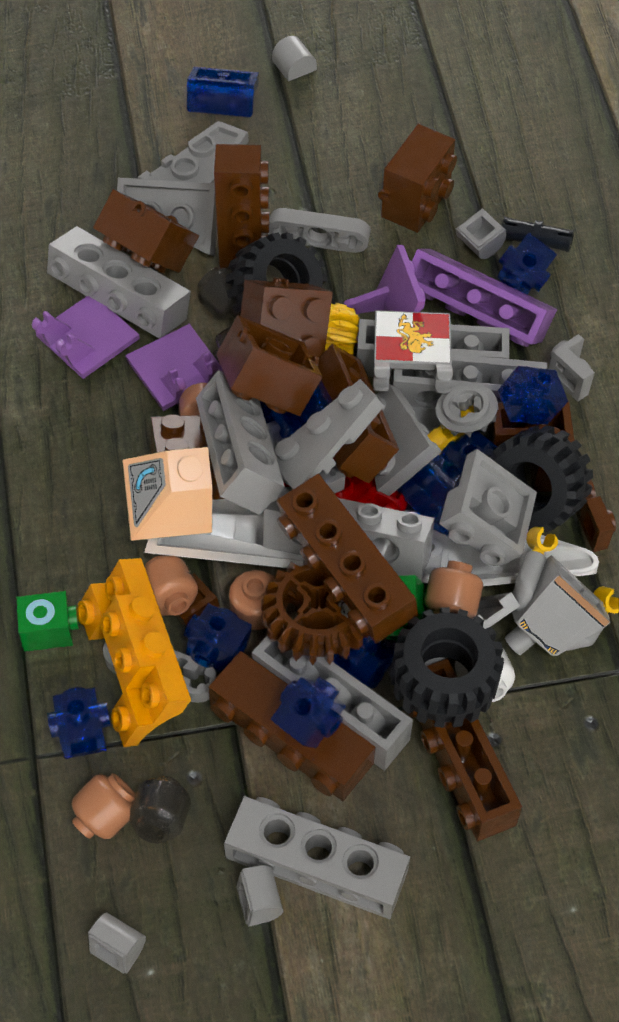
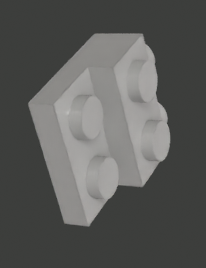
(489, 510)

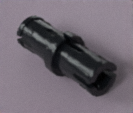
(550, 236)

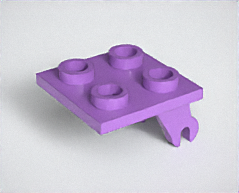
(396, 290)
(85, 335)
(173, 365)

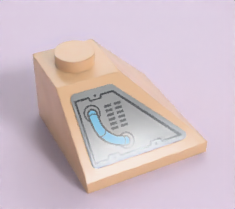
(169, 494)

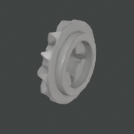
(461, 398)

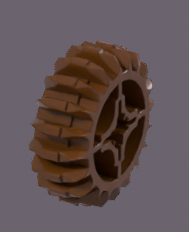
(319, 624)

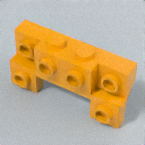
(139, 648)

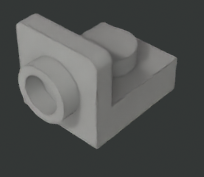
(572, 371)

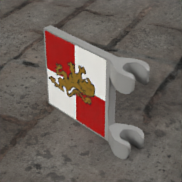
(412, 342)

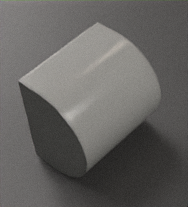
(293, 58)
(482, 234)
(258, 895)
(115, 942)

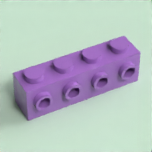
(482, 297)

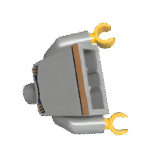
(554, 604)

